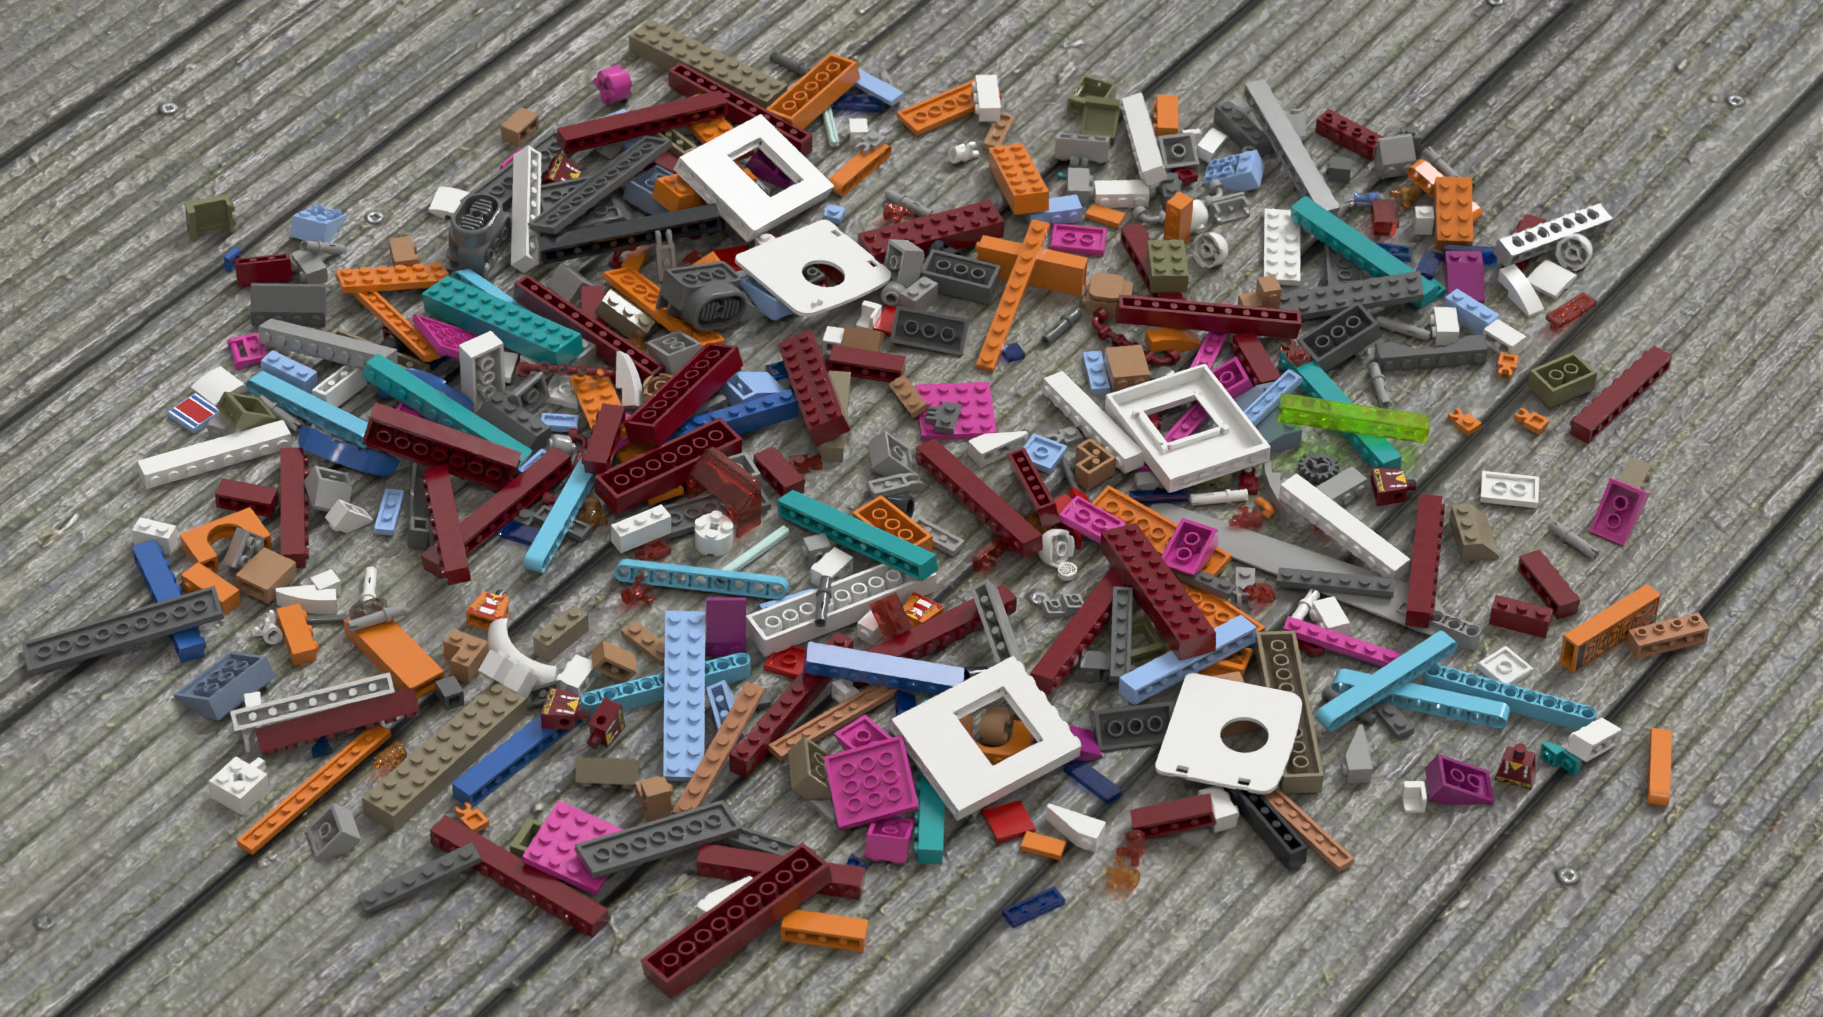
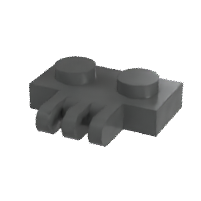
(943, 417)

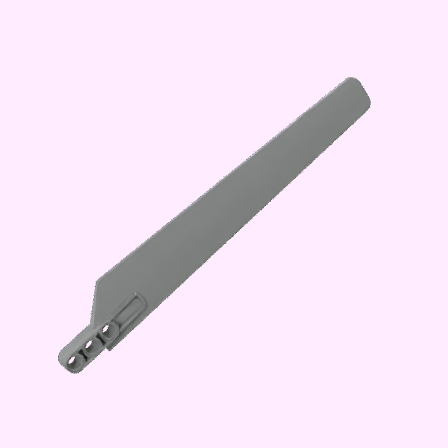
(1270, 554)

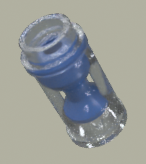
(1354, 198)

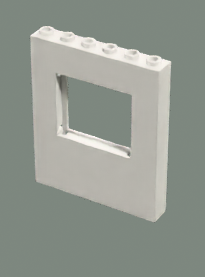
(736, 195)
(1198, 455)
(953, 759)

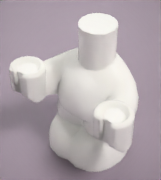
(960, 153)
(271, 631)

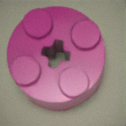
(613, 84)

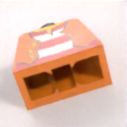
(487, 609)
(921, 609)

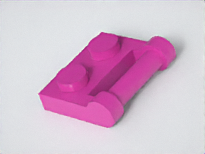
(254, 350)

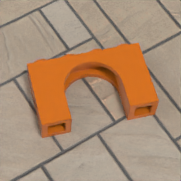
(198, 541)
(1019, 741)

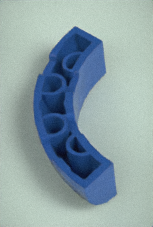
(437, 383)
(346, 453)

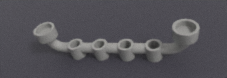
(1141, 213)

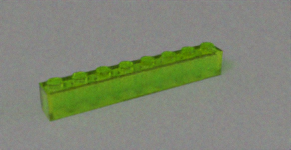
(1353, 418)

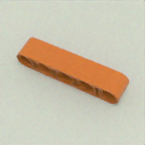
(858, 169)
(1424, 176)
(1659, 767)

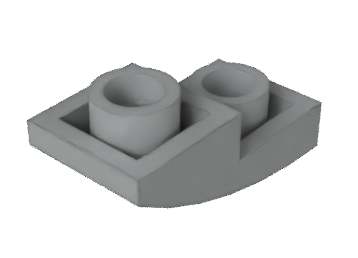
(1147, 481)
(1066, 606)

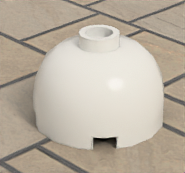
(1199, 217)
(1210, 249)
(1574, 251)
(1056, 547)

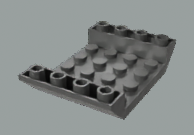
(607, 210)

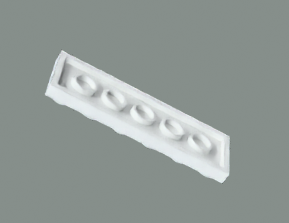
(1281, 247)

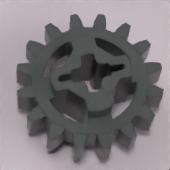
(1318, 467)

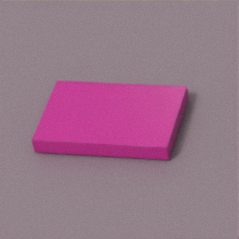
(1078, 239)
(1088, 518)

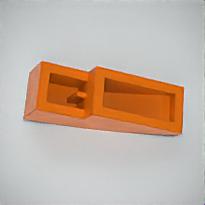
(1171, 338)

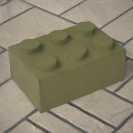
(1167, 266)
(1562, 379)

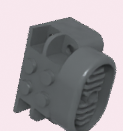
(478, 234)
(703, 295)

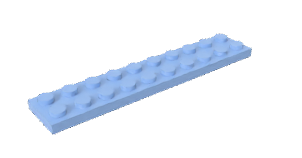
(683, 694)

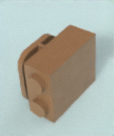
(1104, 292)
(1126, 367)
(265, 574)

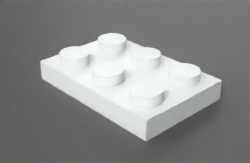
(1509, 489)

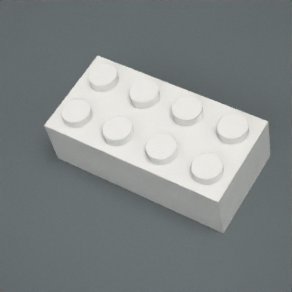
(482, 368)

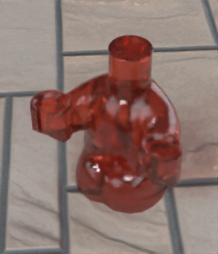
(896, 212)
(1246, 519)
(637, 592)
(1135, 846)

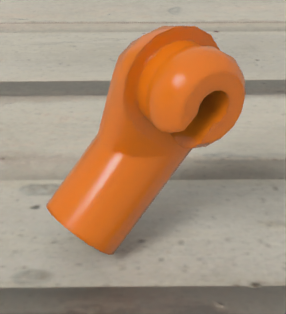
(1268, 509)

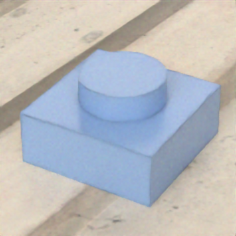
(834, 214)

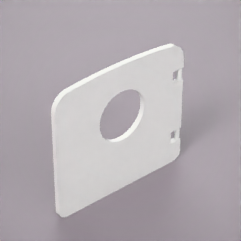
(781, 261)
(1201, 714)

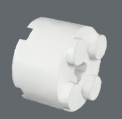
(713, 534)

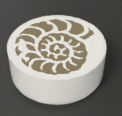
(1067, 571)

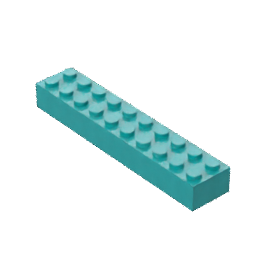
(513, 325)

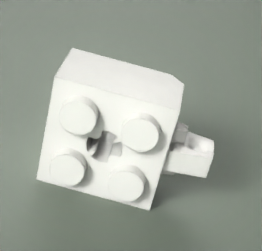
(239, 784)

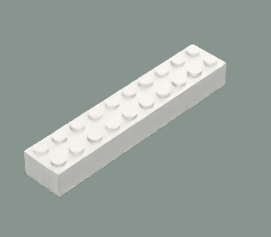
(793, 619)

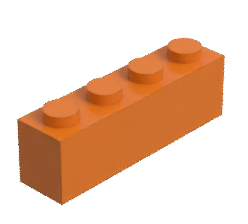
(825, 930)

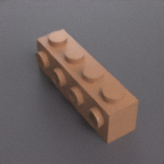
(1667, 635)

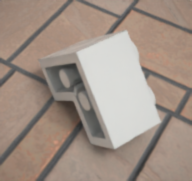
(508, 672)

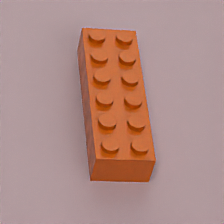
(816, 90)
(1018, 179)
(677, 194)

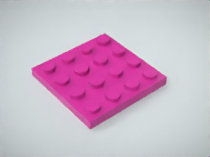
(442, 336)
(976, 409)
(871, 782)
(555, 845)

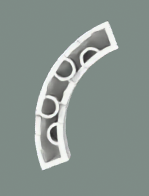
(499, 640)

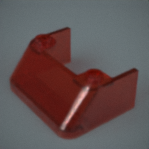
(731, 485)

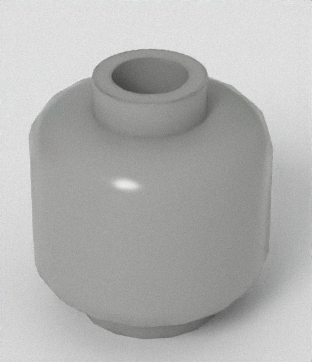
(892, 293)
(562, 443)

